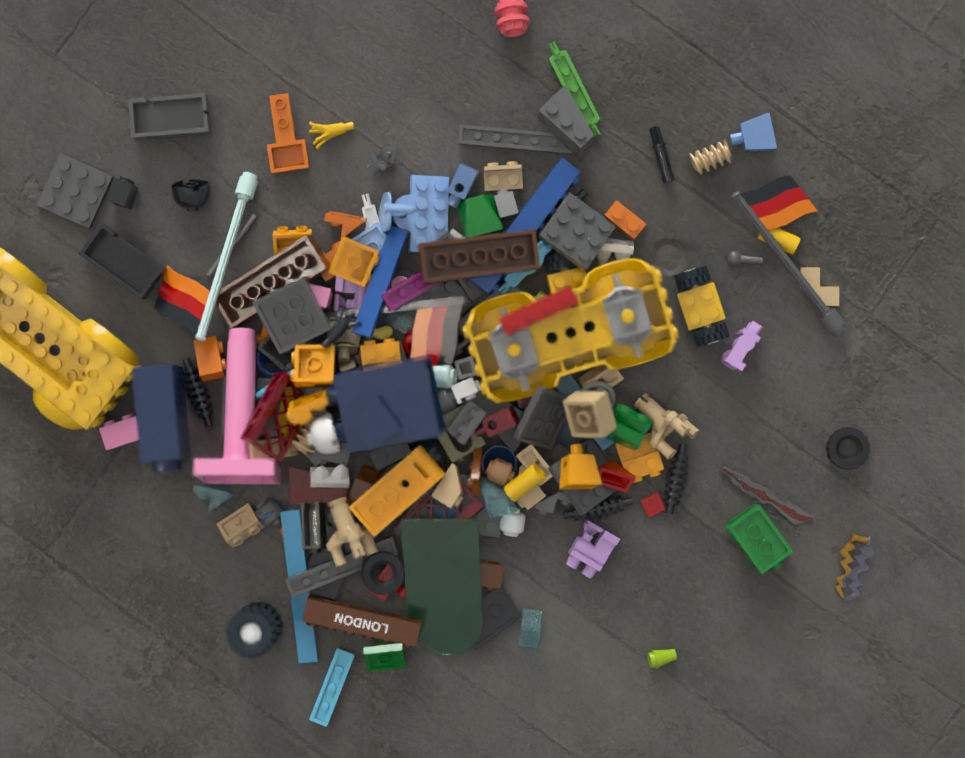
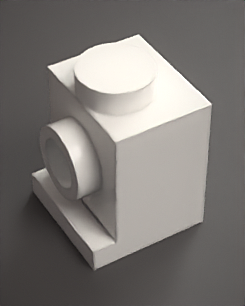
(466, 389)

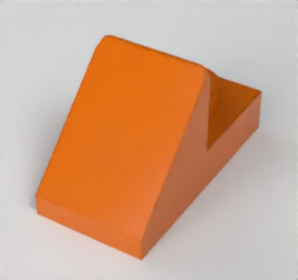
(348, 222)

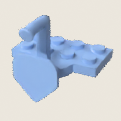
(423, 210)

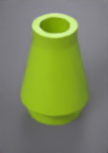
(658, 658)

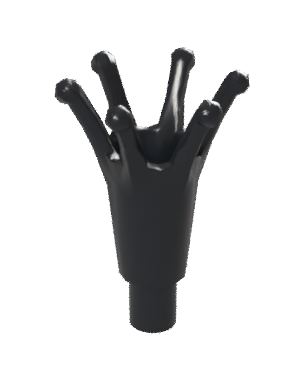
(339, 328)

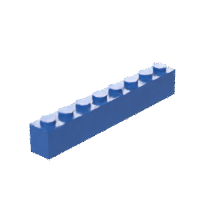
(536, 210)

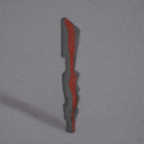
(765, 495)

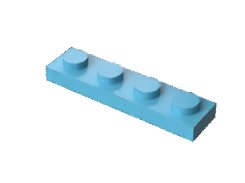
(332, 687)

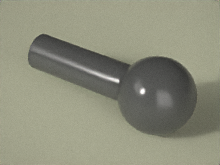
(735, 258)

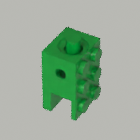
(759, 539)

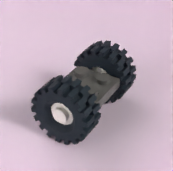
(254, 630)

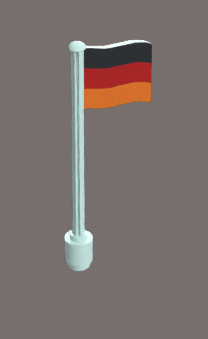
(188, 300)

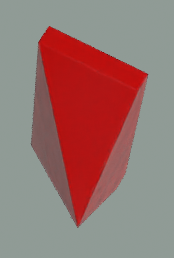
(615, 476)

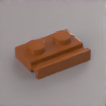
(476, 472)

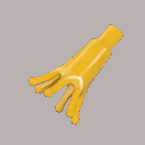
(329, 131)

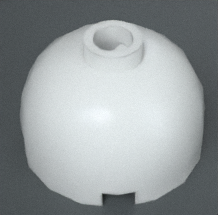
(323, 435)

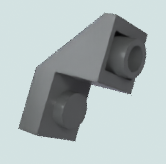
(548, 504)

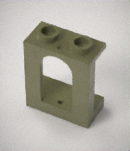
(453, 454)

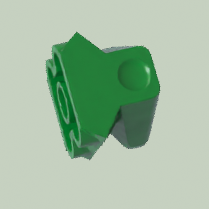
(479, 216)
(630, 427)

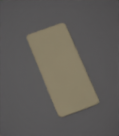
(346, 366)

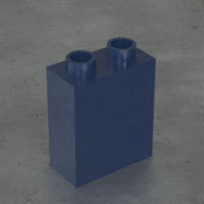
(406, 389)
(161, 416)

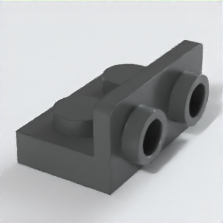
(466, 421)

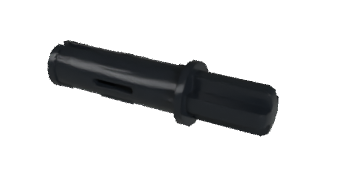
(661, 154)

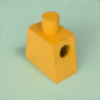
(579, 470)

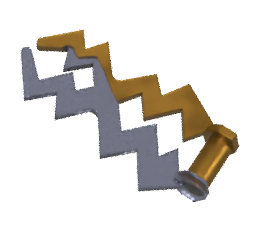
(852, 573)

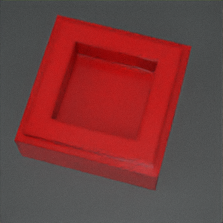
(652, 505)

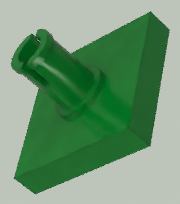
(384, 656)

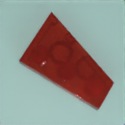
(302, 492)

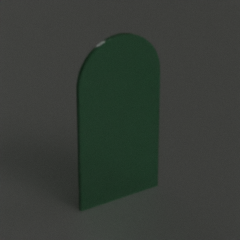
(443, 581)

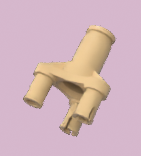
(663, 424)
(348, 532)

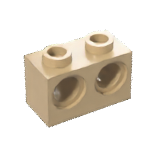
(603, 374)
(529, 456)

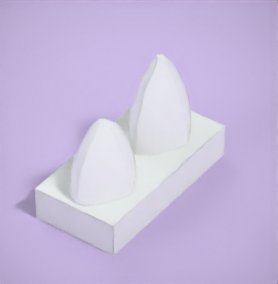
(621, 248)
(329, 477)

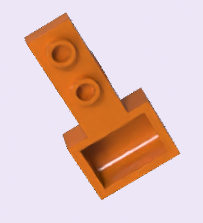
(287, 152)

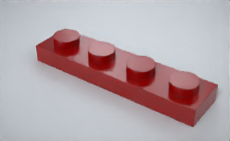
(538, 310)

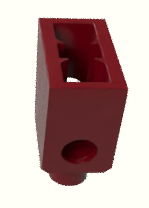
(504, 419)

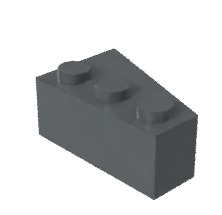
(566, 122)

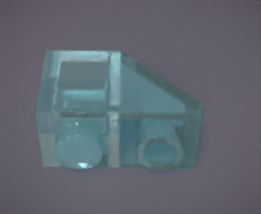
(496, 499)

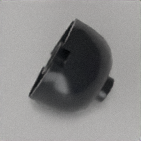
(191, 194)
(433, 448)

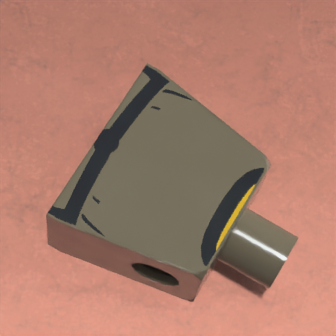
(347, 343)

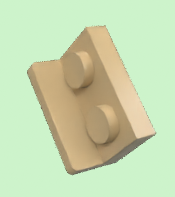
(503, 177)
(240, 525)

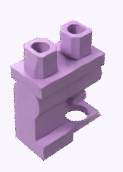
(348, 288)
(741, 345)
(592, 555)

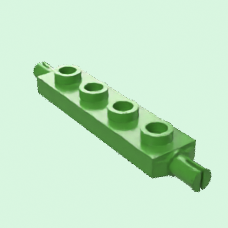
(569, 77)

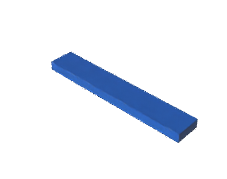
(380, 281)

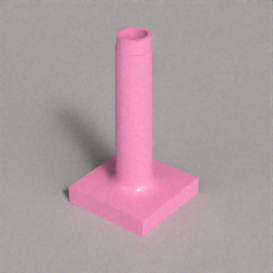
(239, 407)

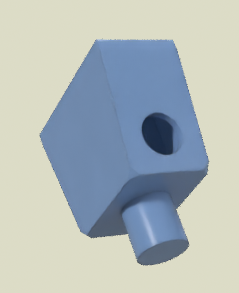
(755, 135)
(466, 176)

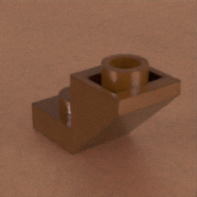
(364, 481)

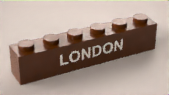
(361, 621)

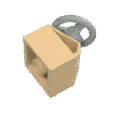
(591, 412)

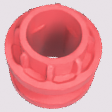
(512, 17)

